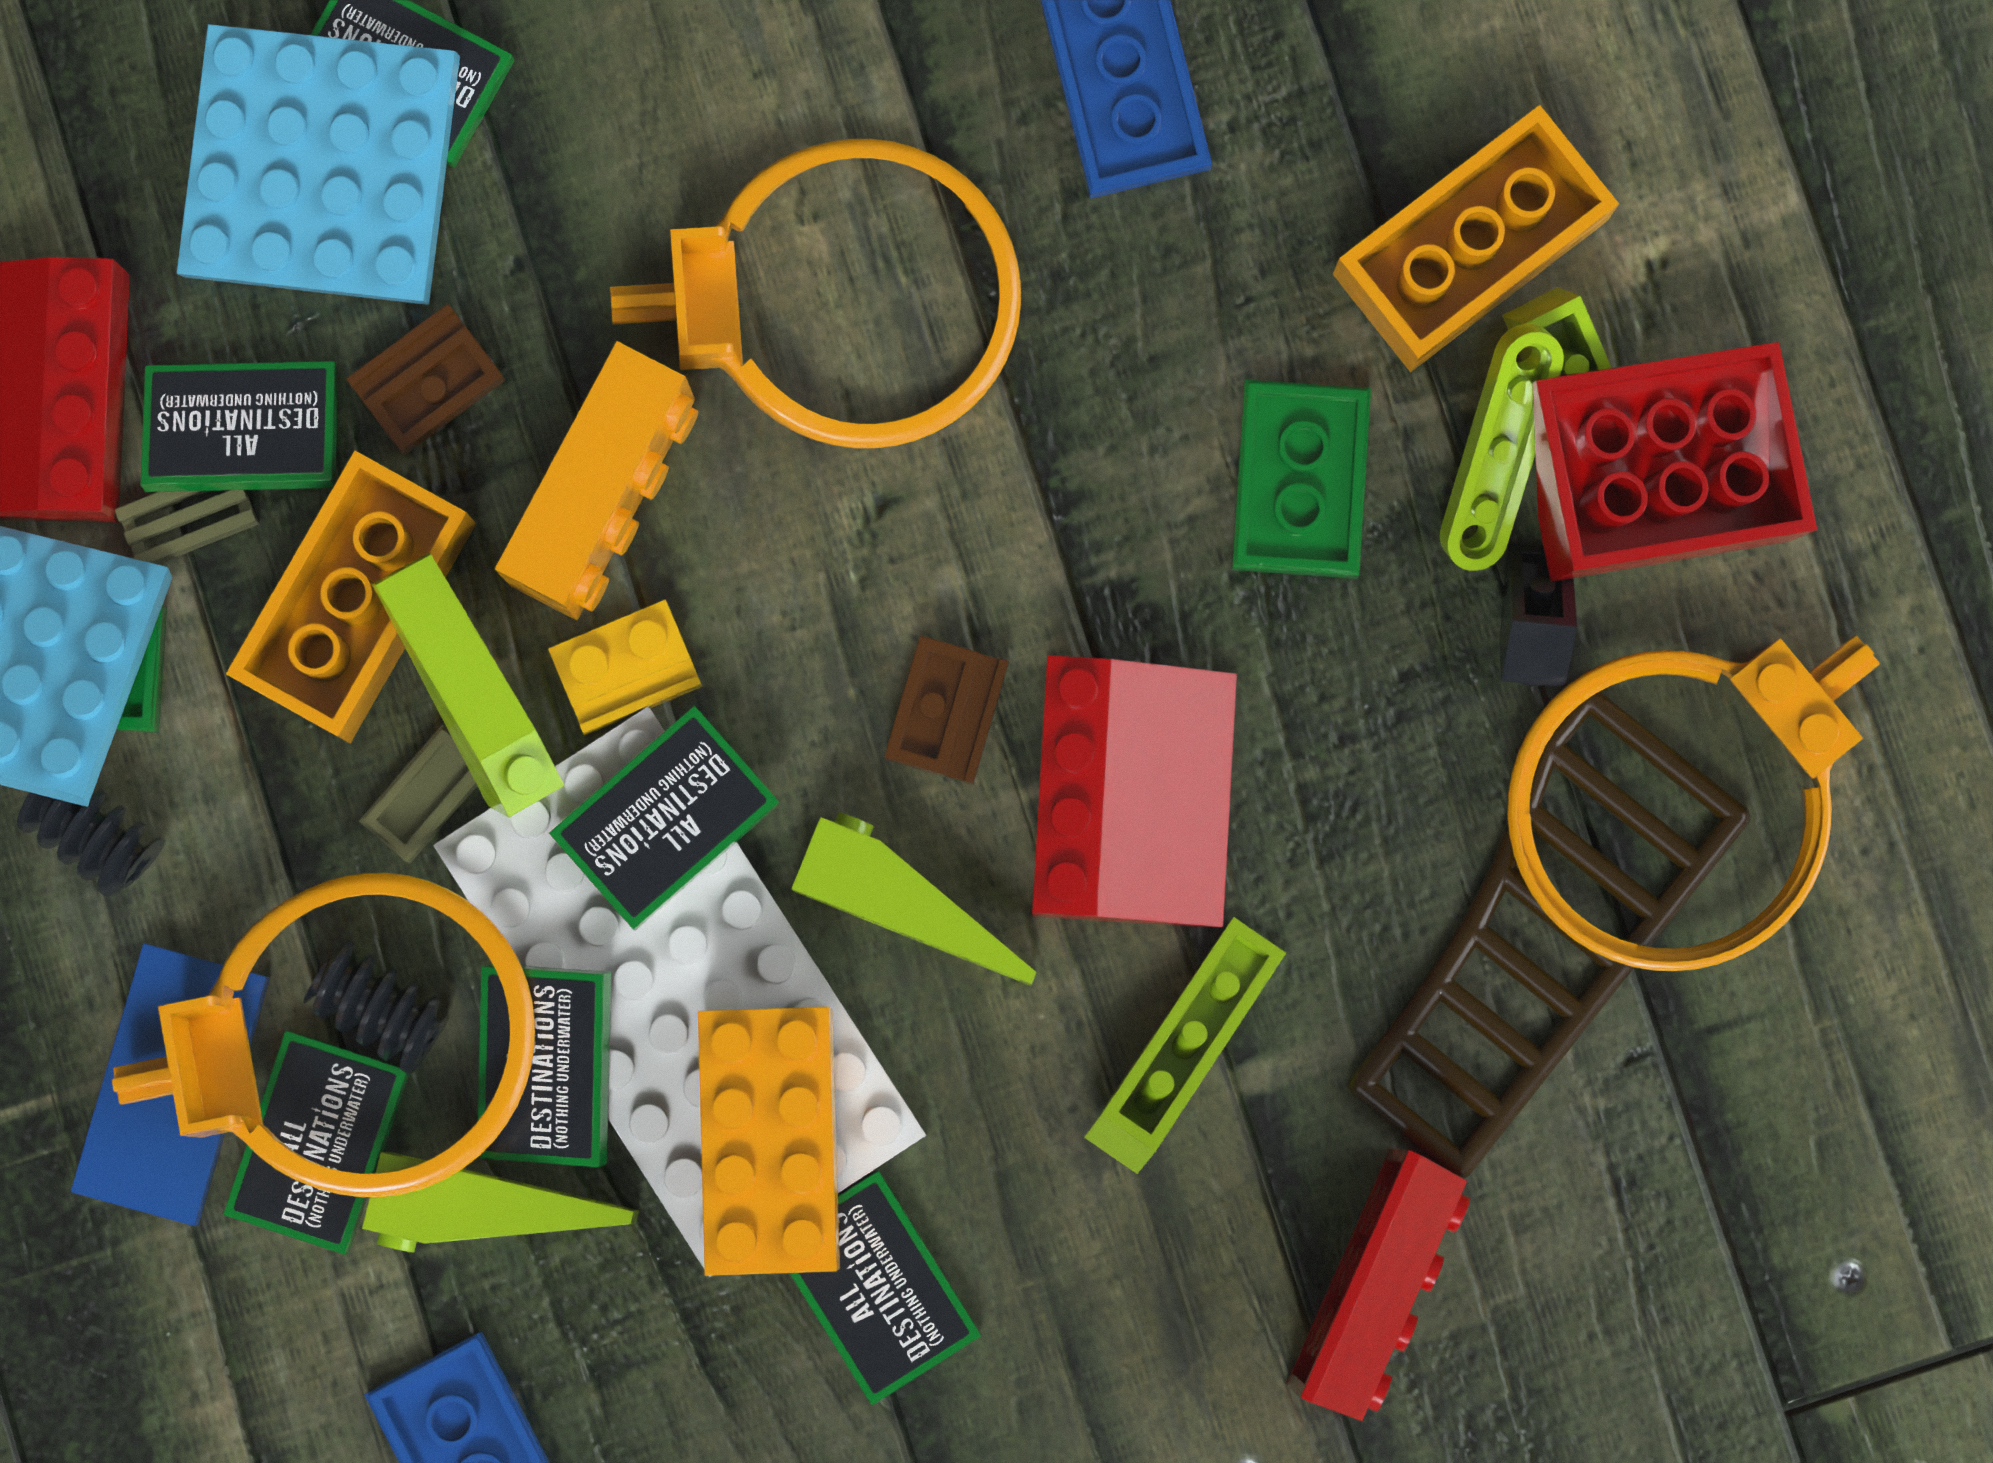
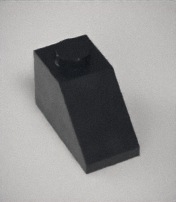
(1535, 620)

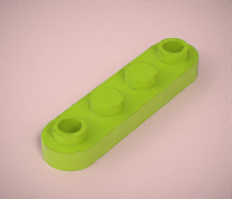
(1498, 449)

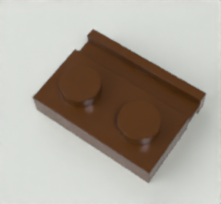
(426, 379)
(946, 710)

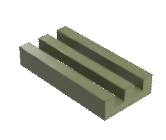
(156, 502)

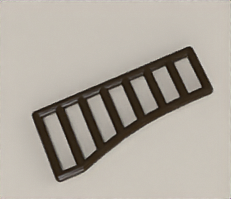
(1475, 933)

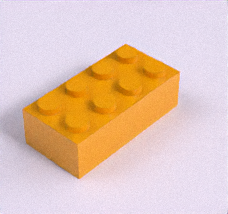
(1475, 238)
(598, 482)
(324, 632)
(768, 1141)

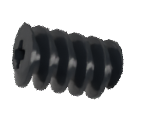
(91, 839)
(376, 1008)

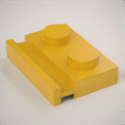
(625, 667)

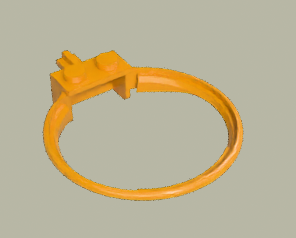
(707, 307)
(1795, 708)
(212, 1064)

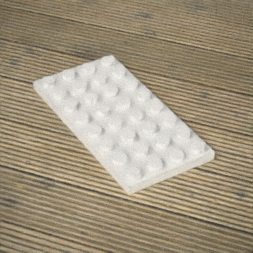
(703, 951)

